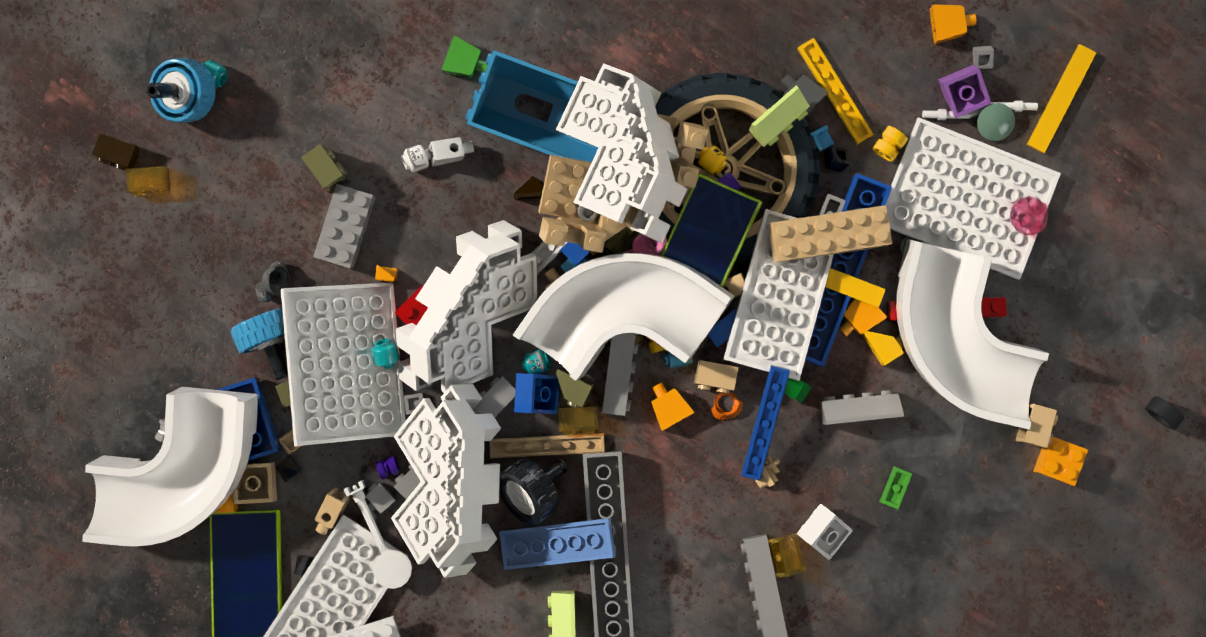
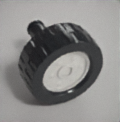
(530, 489)

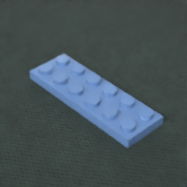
(557, 544)

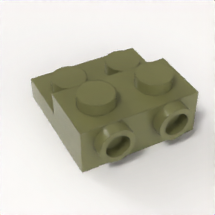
(622, 241)

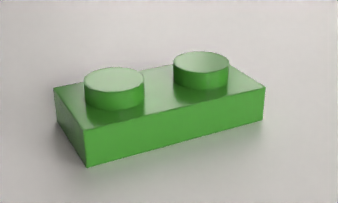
(895, 487)

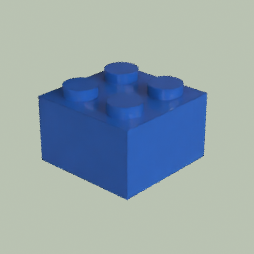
(536, 393)

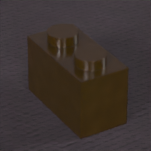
(115, 151)

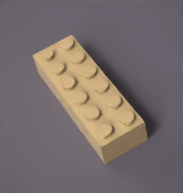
(829, 234)

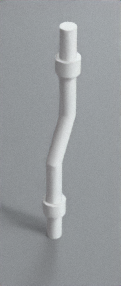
(943, 114)

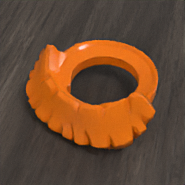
(719, 414)

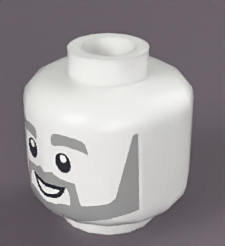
(416, 158)

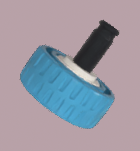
(181, 90)
(261, 334)

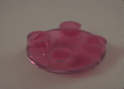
(1029, 215)

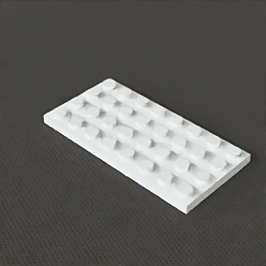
(777, 307)
(336, 588)

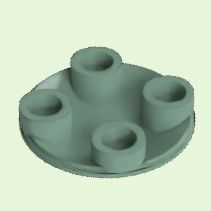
(996, 122)

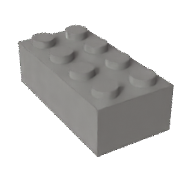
(344, 226)

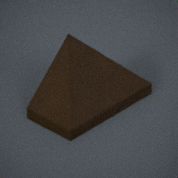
(529, 190)

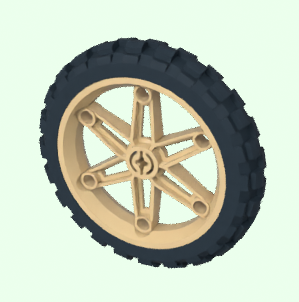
(753, 99)

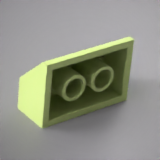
(780, 117)
(563, 613)

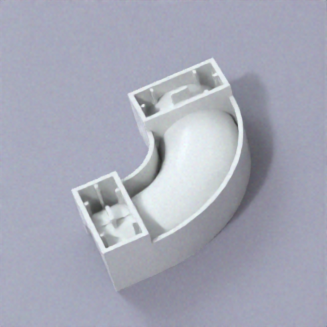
(621, 296)
(949, 341)
(187, 480)

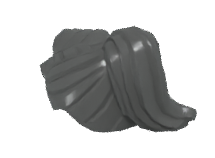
(273, 280)

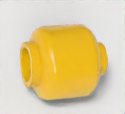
(712, 159)

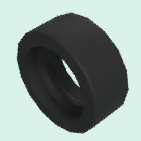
(1164, 413)

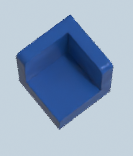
(575, 252)

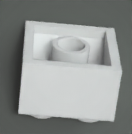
(824, 531)

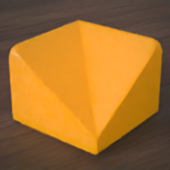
(386, 274)

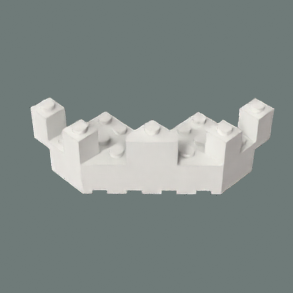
(632, 151)
(455, 331)
(448, 456)

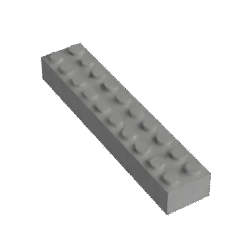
(609, 576)

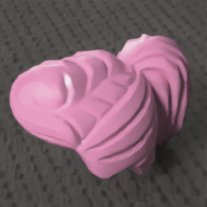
(647, 245)

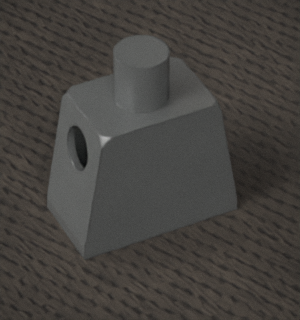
(811, 91)

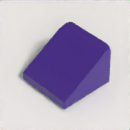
(730, 181)

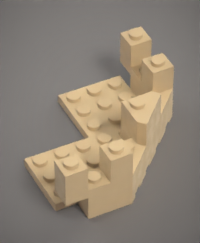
(567, 174)

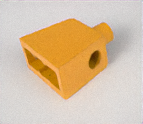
(949, 22)
(860, 317)
(669, 406)

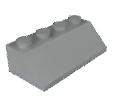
(860, 408)

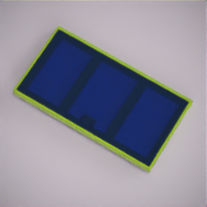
(712, 228)
(245, 572)

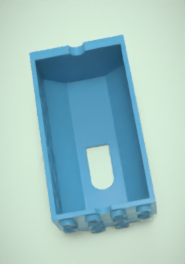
(496, 110)

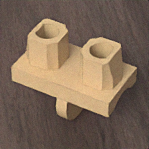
(768, 475)

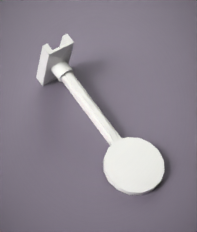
(391, 567)

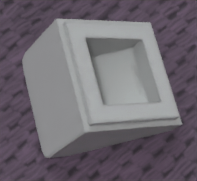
(983, 57)

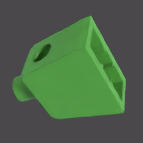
(463, 59)

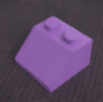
(964, 91)

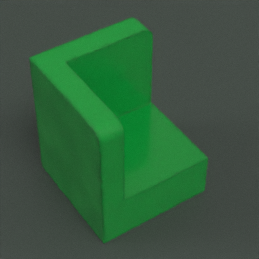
(797, 389)

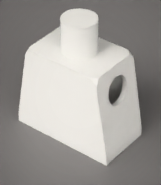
(441, 152)

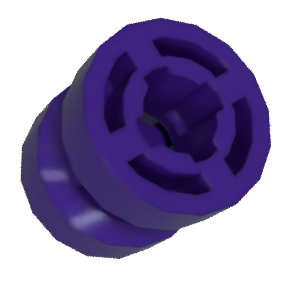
(387, 467)

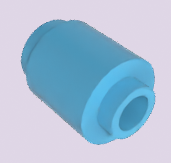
(673, 361)

